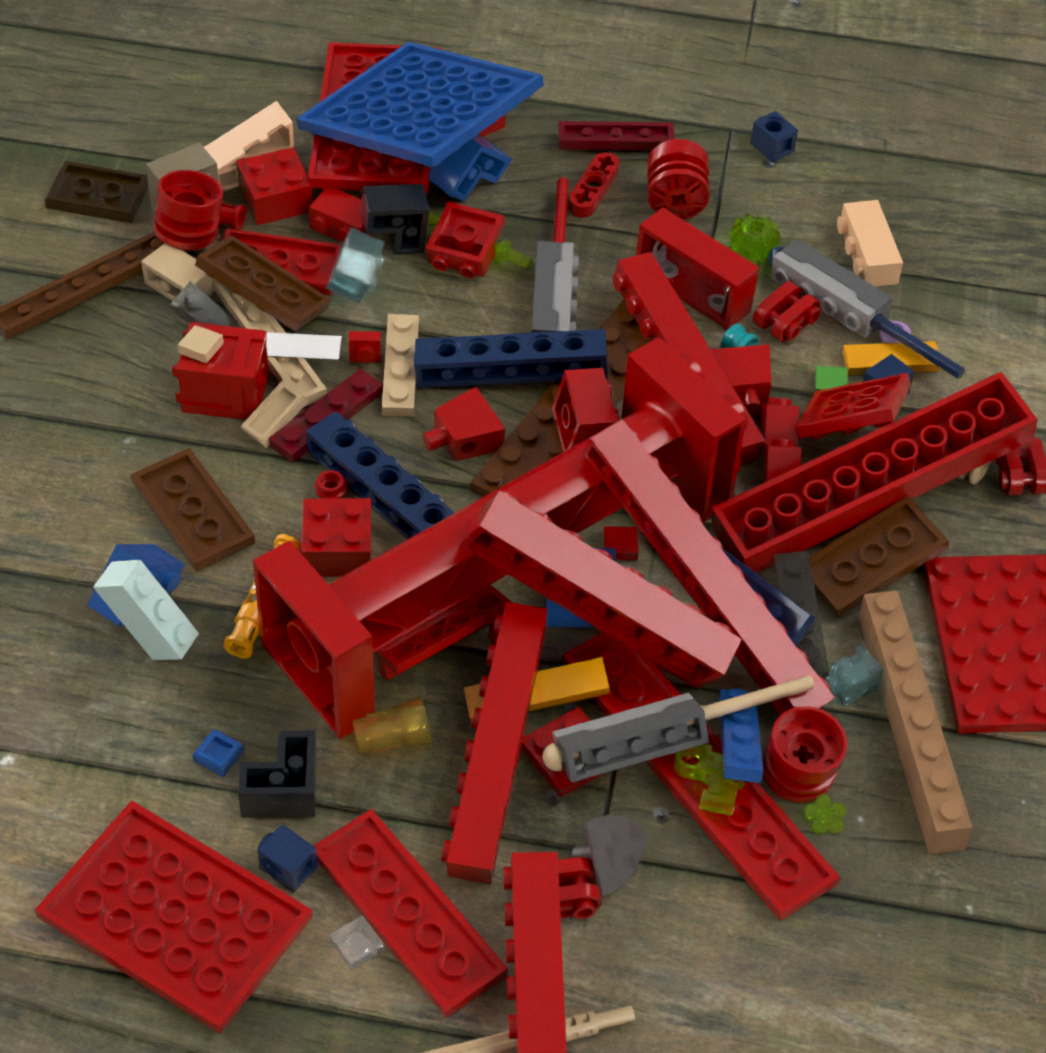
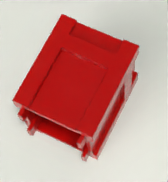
(231, 380)

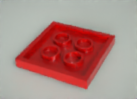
(854, 406)

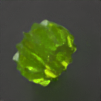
(754, 237)

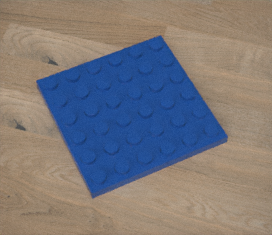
(420, 103)

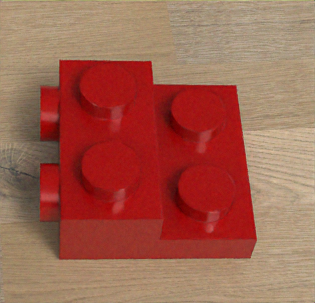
(464, 240)

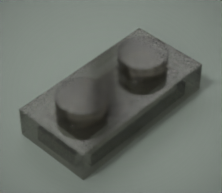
(197, 307)

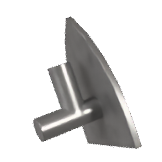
(614, 848)

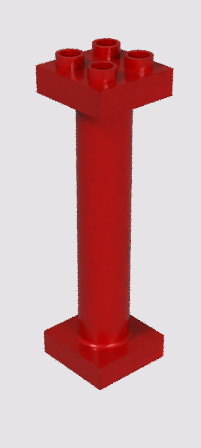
(329, 632)

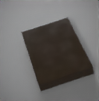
(97, 192)

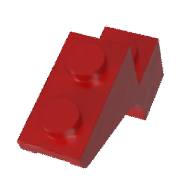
(780, 433)

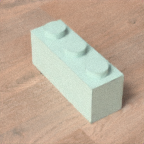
(146, 610)

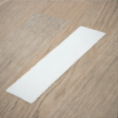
(303, 345)

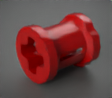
(233, 215)

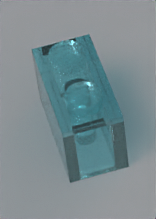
(355, 265)

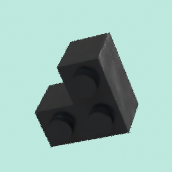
(397, 211)
(282, 786)

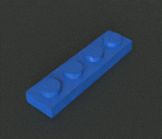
(740, 742)

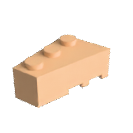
(260, 134)

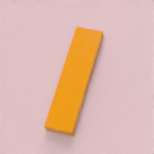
(557, 685)

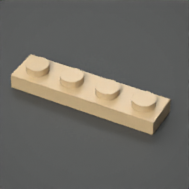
(399, 369)

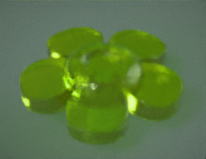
(825, 815)

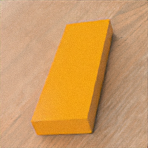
(863, 356)

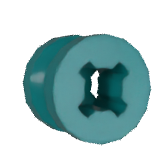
(738, 337)

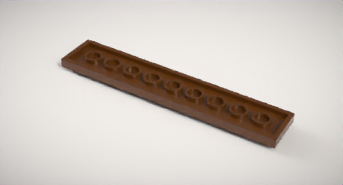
(537, 435)

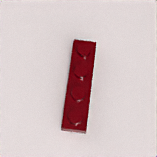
(613, 135)
(346, 399)

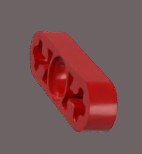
(595, 195)

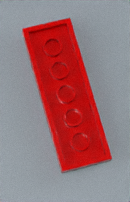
(410, 913)

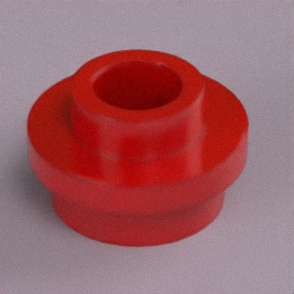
(330, 485)

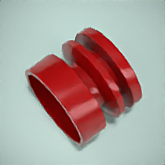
(678, 178)
(188, 209)
(804, 754)

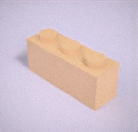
(870, 243)

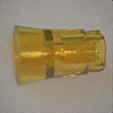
(393, 728)

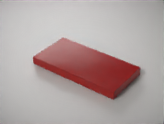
(303, 258)

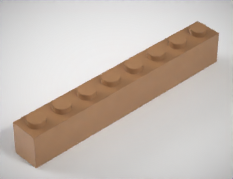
(915, 724)

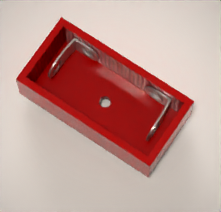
(700, 268)

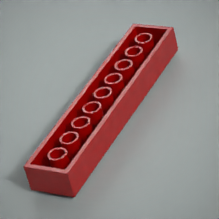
(874, 473)

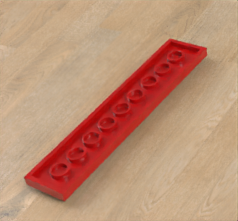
(758, 835)

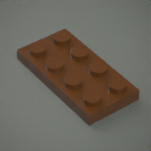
(262, 282)
(193, 509)
(875, 555)

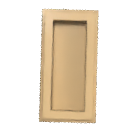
(274, 413)

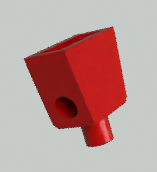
(748, 372)
(465, 427)

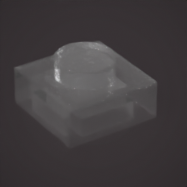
(356, 942)

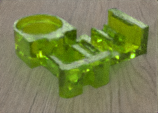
(721, 791)

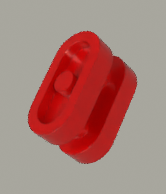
(787, 312)
(1011, 473)
(577, 893)

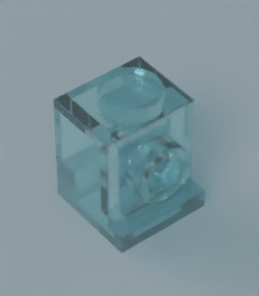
(854, 676)

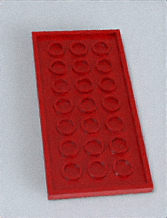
(343, 164)

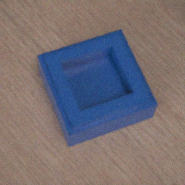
(218, 752)

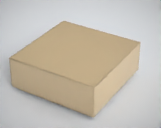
(200, 344)

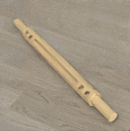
(577, 1027)

